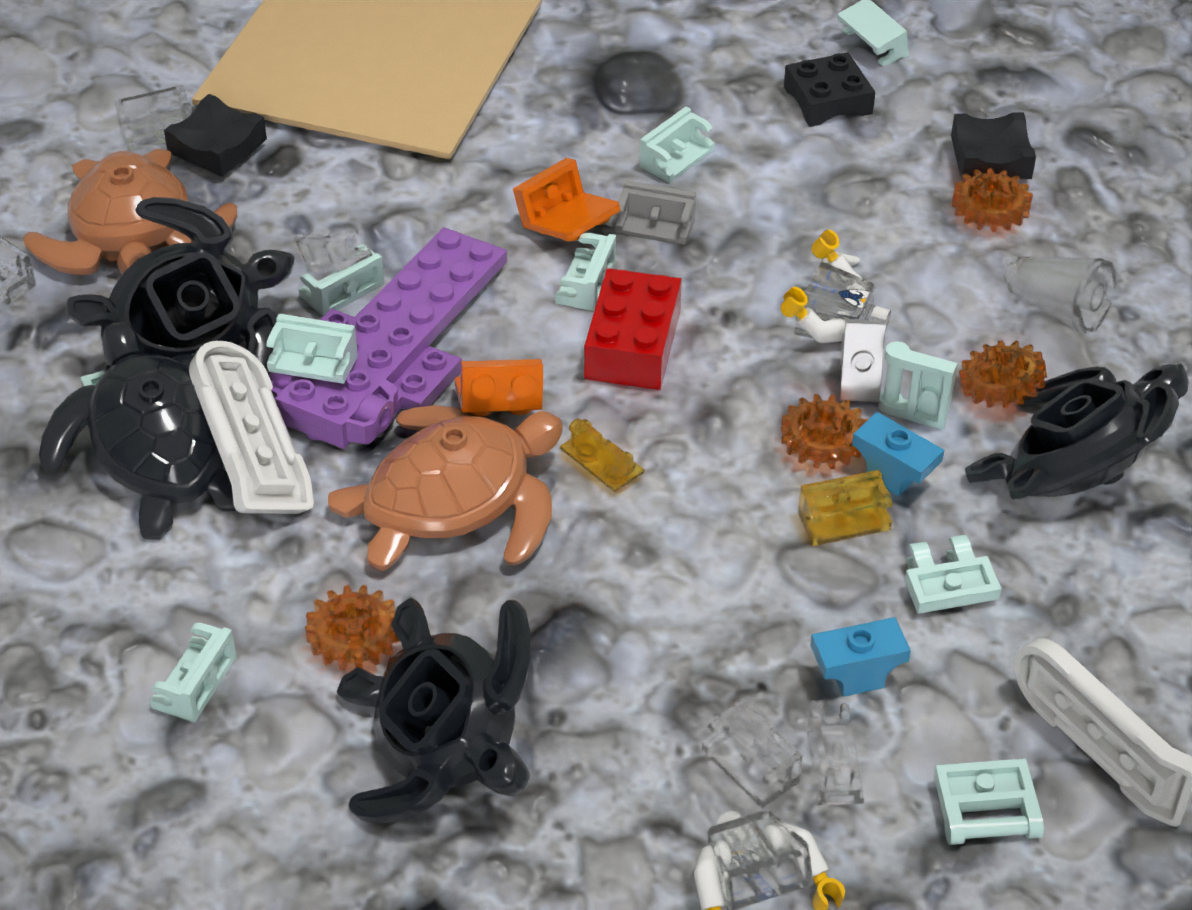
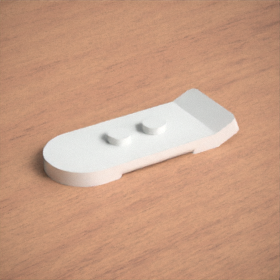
(250, 431)
(1106, 730)

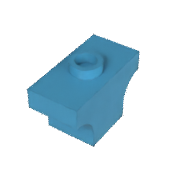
(896, 452)
(860, 654)

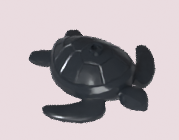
(190, 290)
(143, 431)
(1086, 431)
(443, 713)

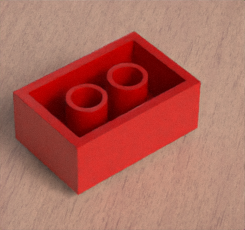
(632, 329)

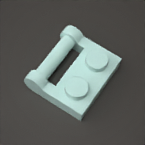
(929, 389)
(987, 788)

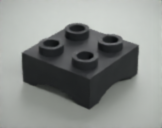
(829, 88)
(215, 136)
(993, 144)

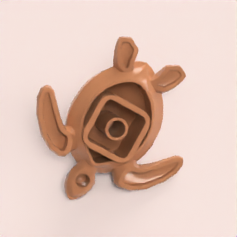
(105, 214)
(453, 481)

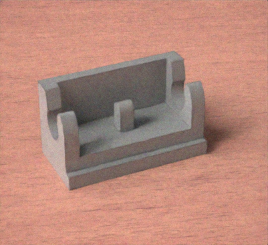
(656, 212)

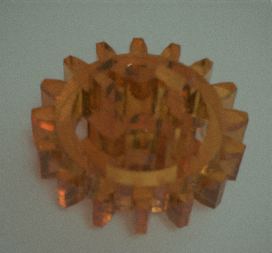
(992, 200)
(1003, 374)
(822, 431)
(351, 627)

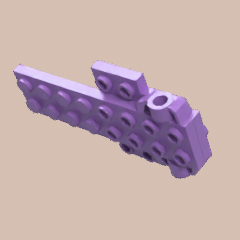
(393, 343)

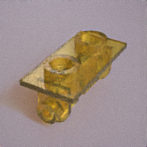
(600, 456)

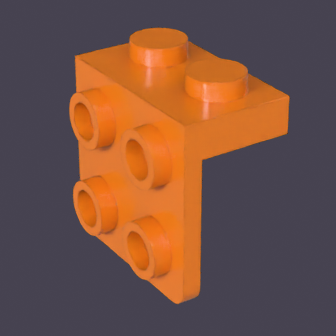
(557, 204)
(500, 386)

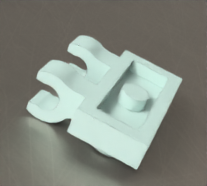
(950, 584)

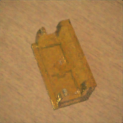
(845, 507)

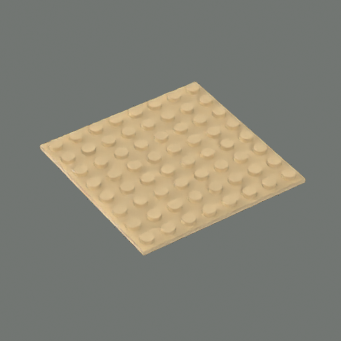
(372, 67)

